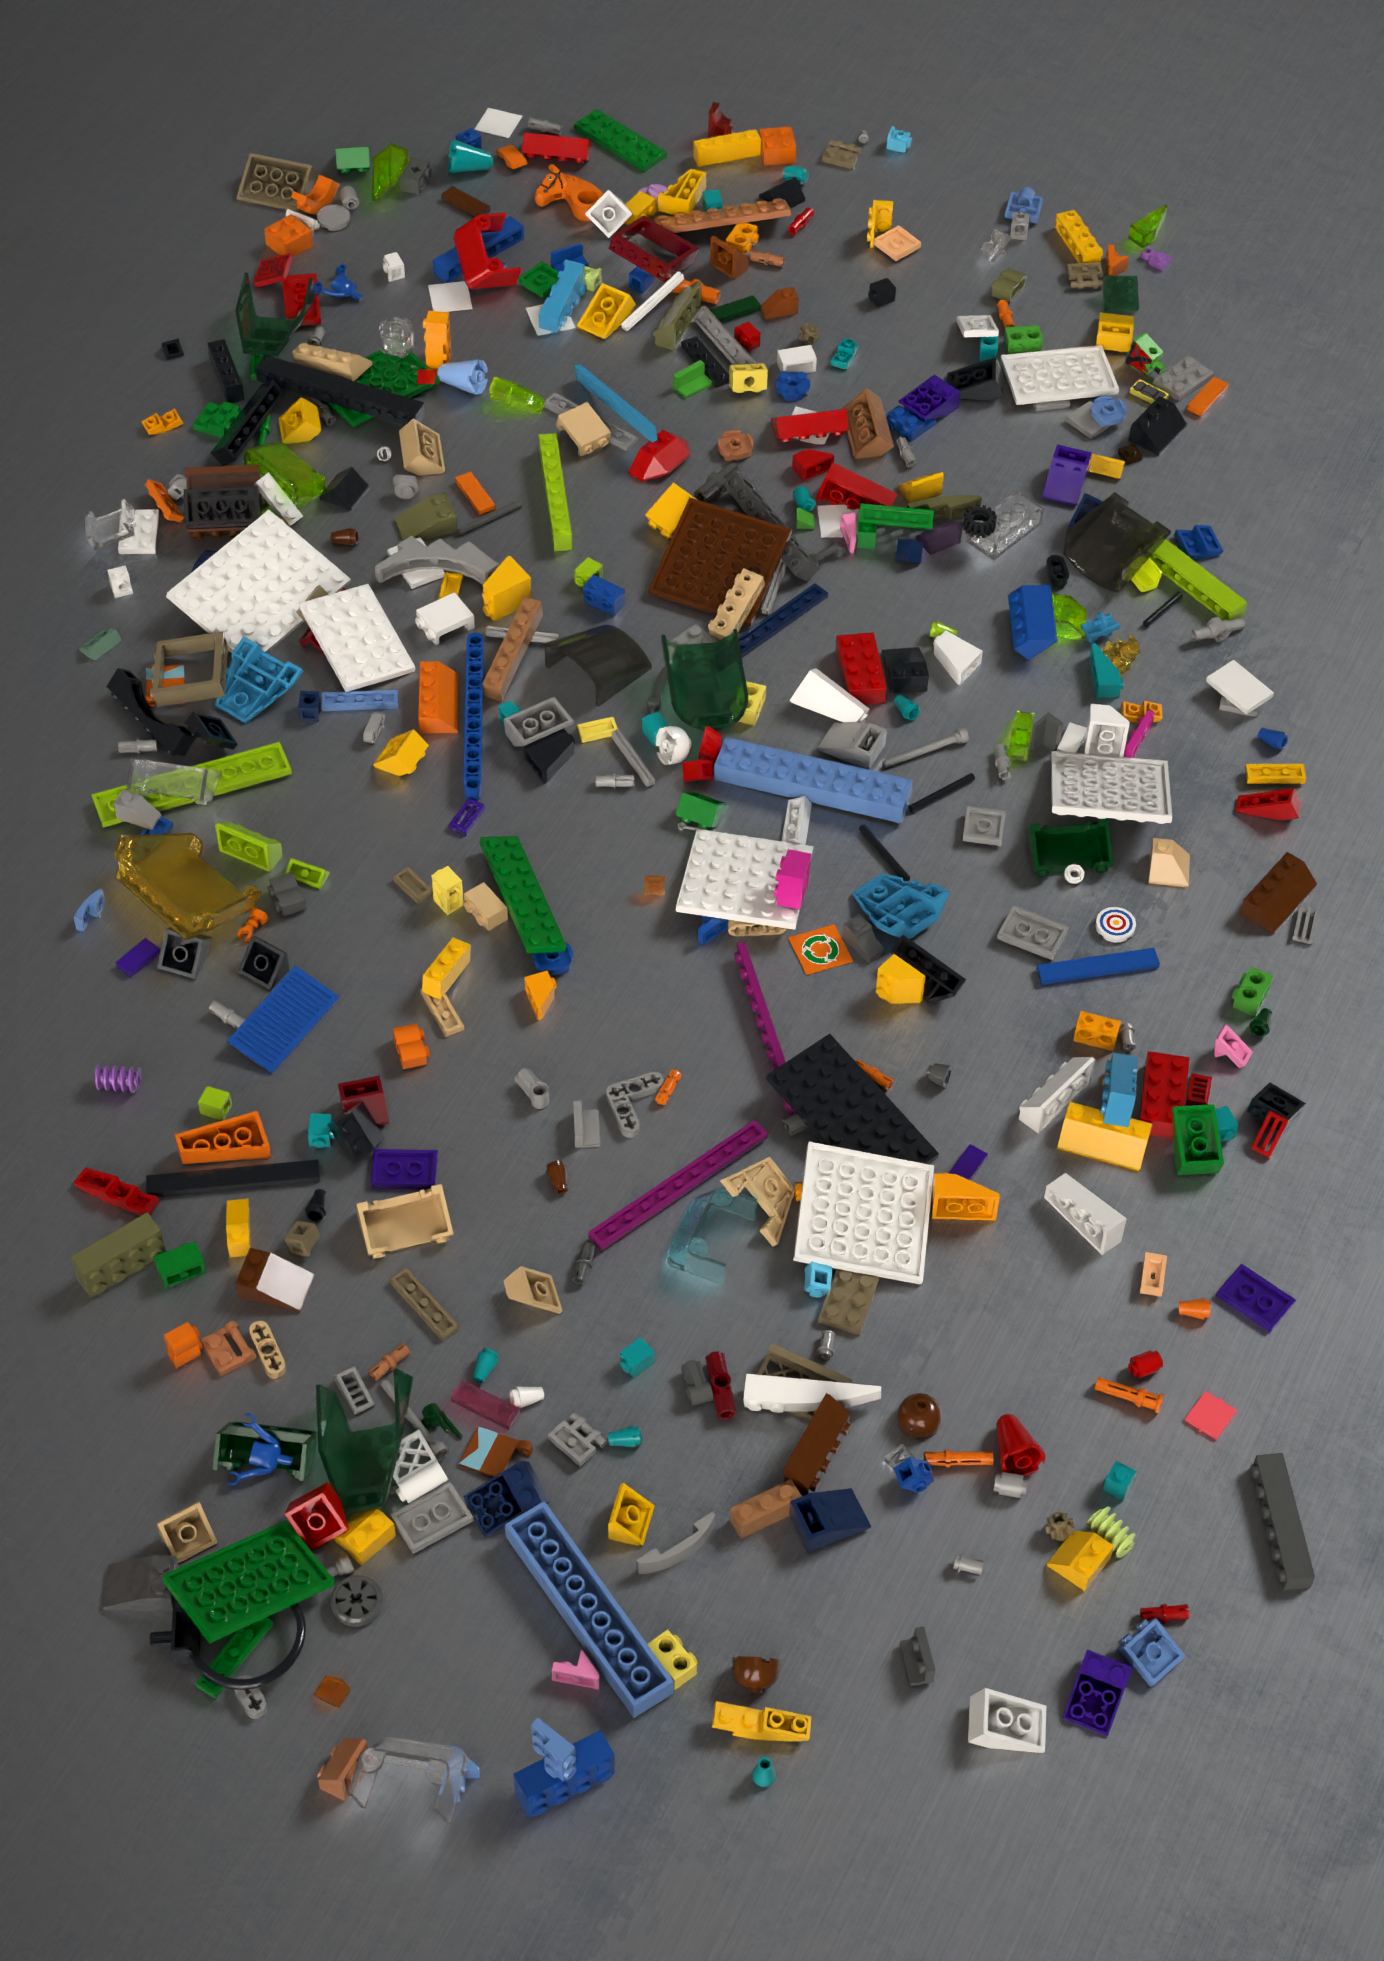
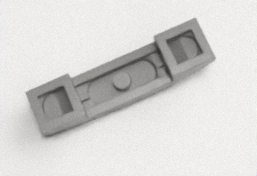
(655, 1562)

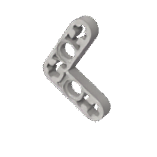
(623, 1099)

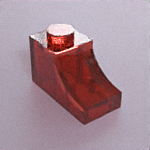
(718, 123)

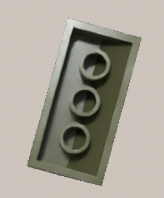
(678, 317)

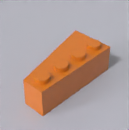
(225, 1141)

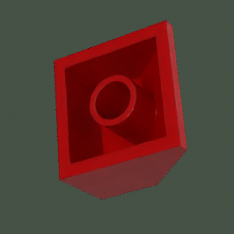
(317, 1516)

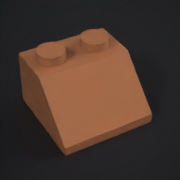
(339, 1772)

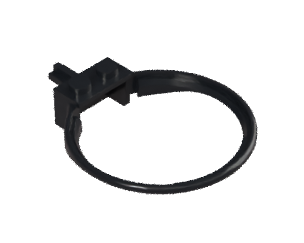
(186, 1650)

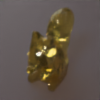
(1124, 653)

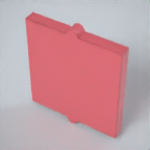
(1210, 1415)

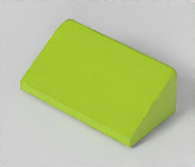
(307, 873)

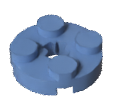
(1116, 411)

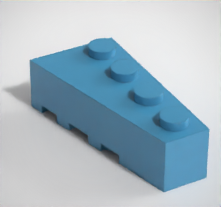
(563, 297)
(1120, 1089)

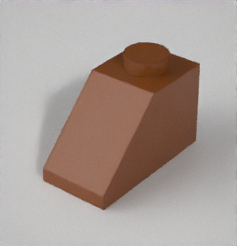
(780, 303)

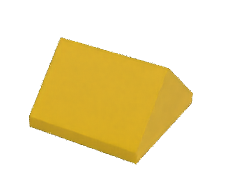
(922, 487)
(630, 1517)

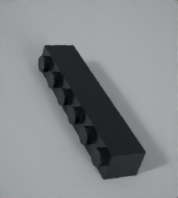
(247, 422)

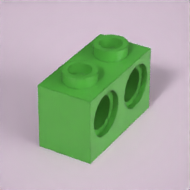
(1023, 339)
(1252, 991)

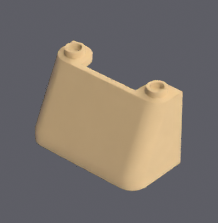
(404, 1221)

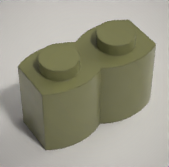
(1008, 284)

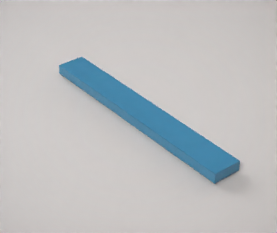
(616, 403)

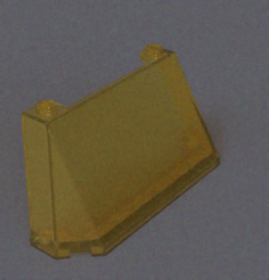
(179, 884)

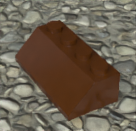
(1279, 893)
(818, 1445)

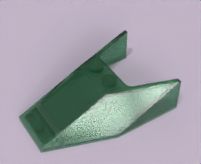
(266, 334)
(361, 1461)

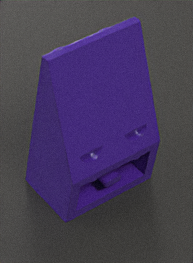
(932, 399)
(1067, 475)
(1097, 1692)

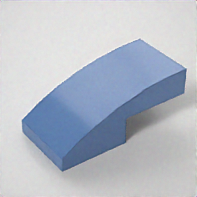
(90, 907)

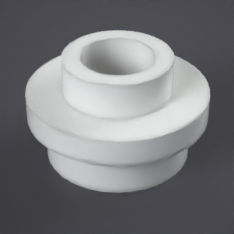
(1076, 869)

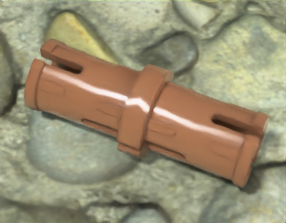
(767, 258)
(389, 1362)

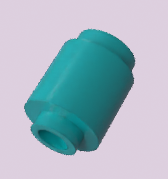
(798, 172)
(804, 498)

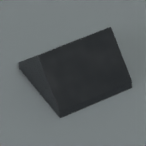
(787, 190)
(345, 489)
(264, 963)

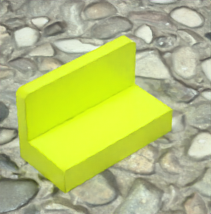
(1147, 576)

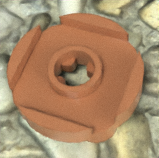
(742, 450)

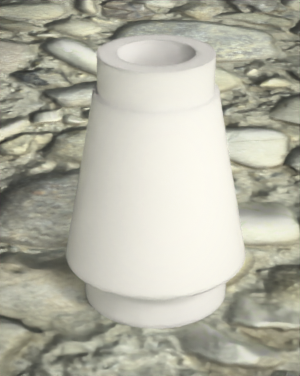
(525, 1396)

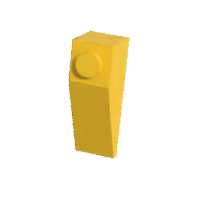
(238, 1227)

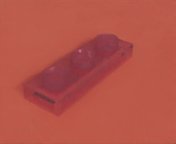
(485, 1405)

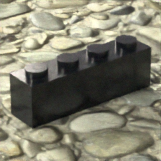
(225, 371)

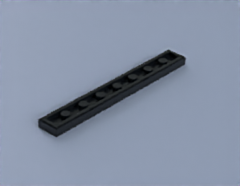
(233, 1178)

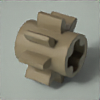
(809, 333)
(1059, 1526)

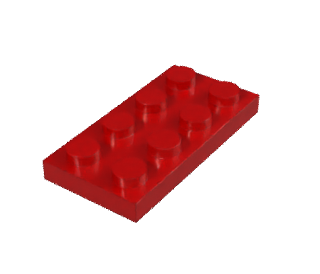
(294, 295)

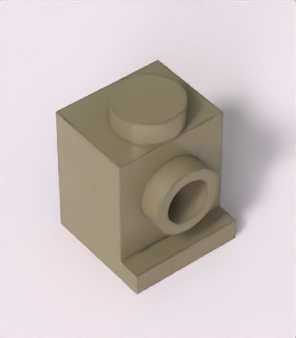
(302, 1238)

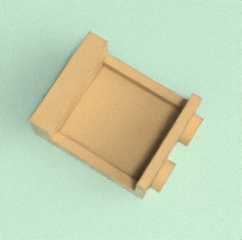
(584, 428)

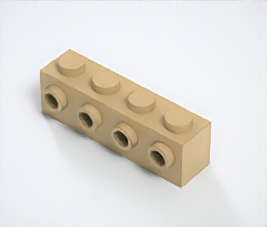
(737, 604)

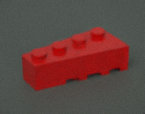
(852, 489)

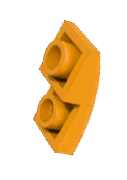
(166, 422)
(1133, 712)

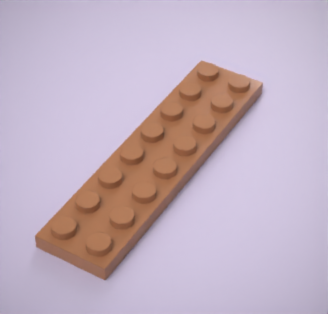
(729, 215)

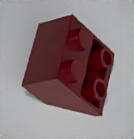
(367, 1091)

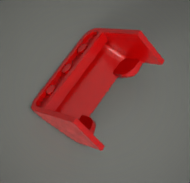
(476, 267)

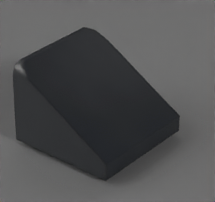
(172, 349)

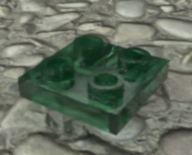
(1120, 293)

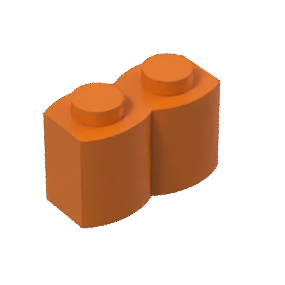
(410, 1046)
(183, 1344)

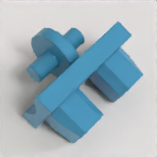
(1100, 626)

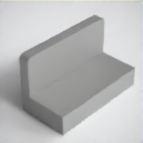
(586, 1126)

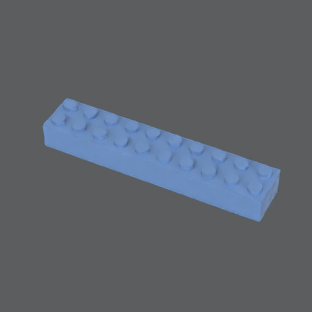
(816, 778)
(589, 1609)

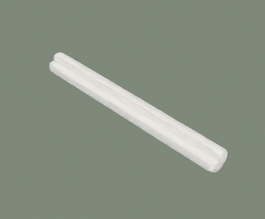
(652, 301)

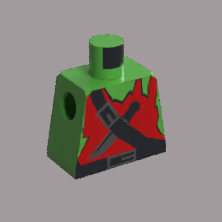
(1145, 356)

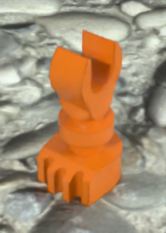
(257, 918)

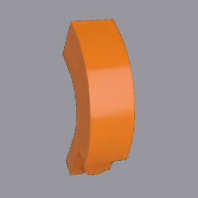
(318, 197)

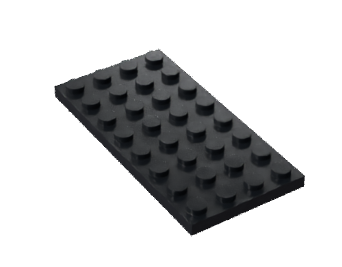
(846, 1104)

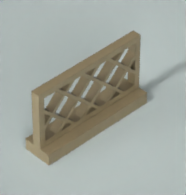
(801, 1366)

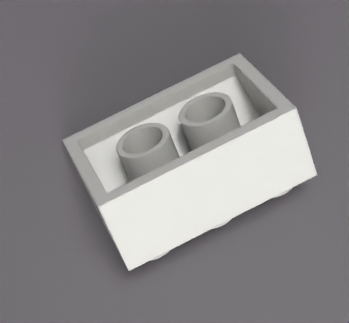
(1105, 731)

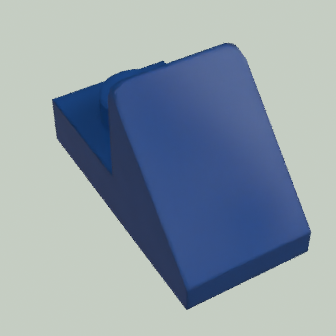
(711, 928)

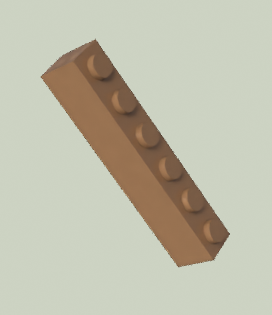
(512, 649)

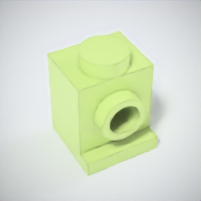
(593, 278)

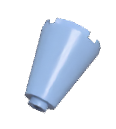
(465, 375)

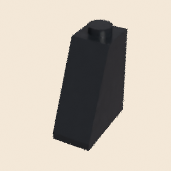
(549, 754)

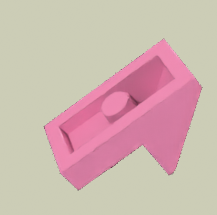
(1231, 1045)
(582, 1675)

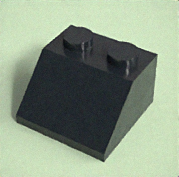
(182, 955)
(356, 1132)

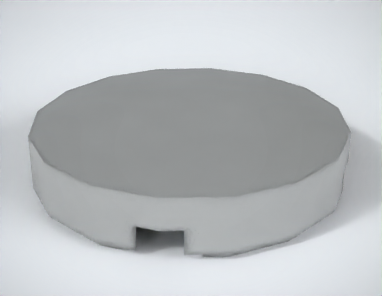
(333, 217)

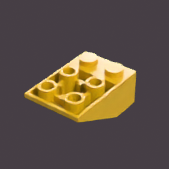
(1115, 332)

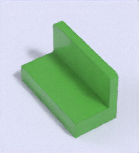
(691, 380)

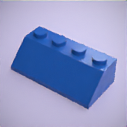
(1032, 619)

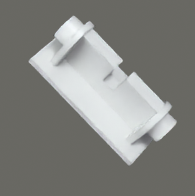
(309, 222)

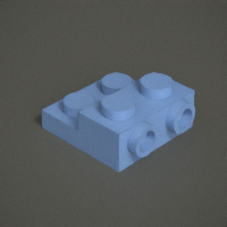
(1150, 1651)
(557, 1751)

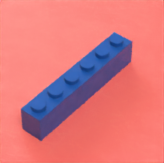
(448, 265)

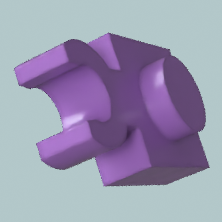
(1158, 260)

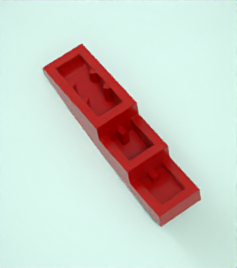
(117, 1193)

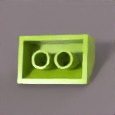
(248, 845)

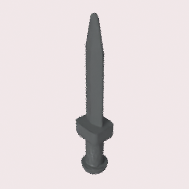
(654, 701)

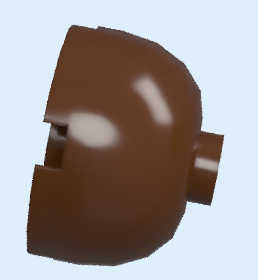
(919, 1416)
(755, 1672)

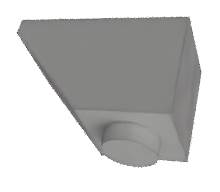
(136, 810)

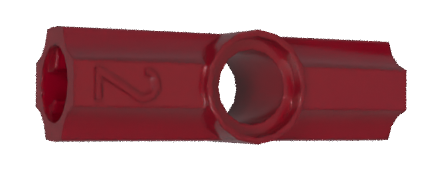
(723, 1395)

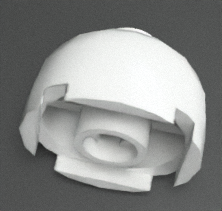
(673, 745)

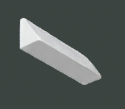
(797, 820)

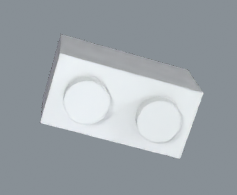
(797, 359)

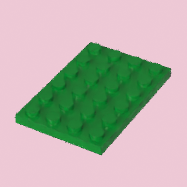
(388, 374)
(247, 1581)

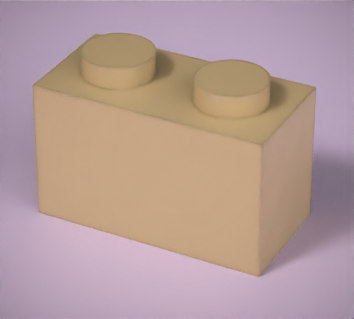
(485, 906)

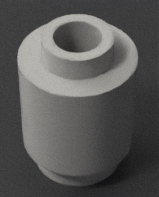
(349, 198)
(1010, 1484)

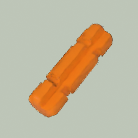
(668, 1087)

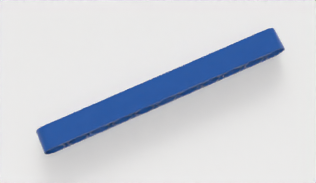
(473, 717)

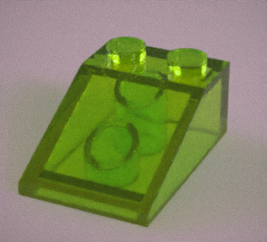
(387, 169)

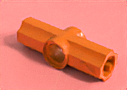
(707, 293)

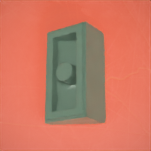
(100, 643)

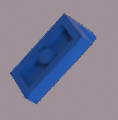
(572, 253)

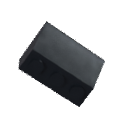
(1157, 426)

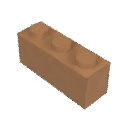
(763, 1509)

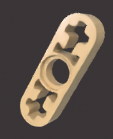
(739, 928)
(267, 1341)

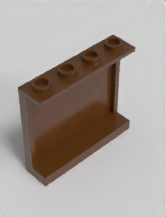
(218, 478)

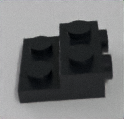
(210, 730)
(1275, 1100)

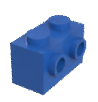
(604, 595)

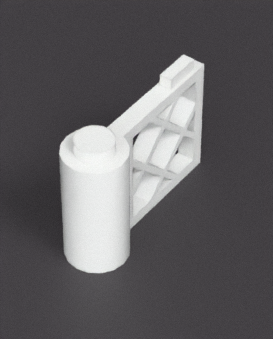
(420, 1477)

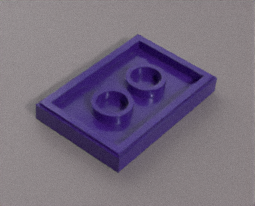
(404, 1169)
(1255, 1297)

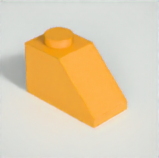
(540, 992)

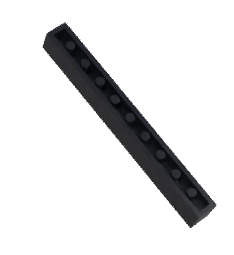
(339, 391)

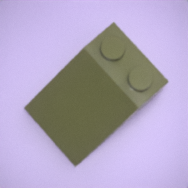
(428, 518)

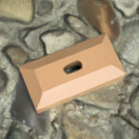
(1153, 1265)

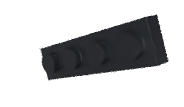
(713, 369)

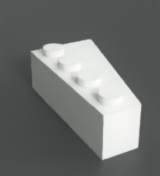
(1086, 1213)

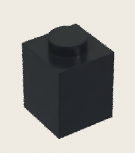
(882, 292)

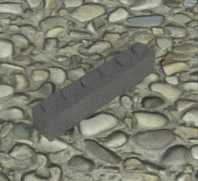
(1282, 1521)

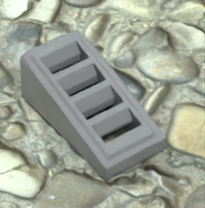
(350, 1373)

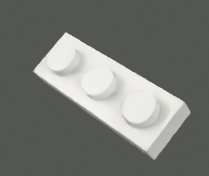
(278, 499)

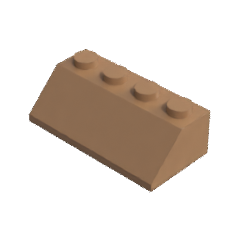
(868, 426)

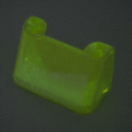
(290, 472)

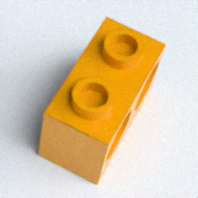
(743, 237)
(1097, 1031)

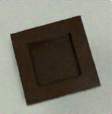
(1130, 454)

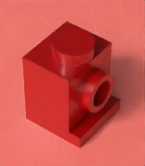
(747, 336)

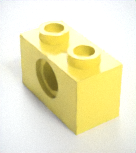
(739, 373)

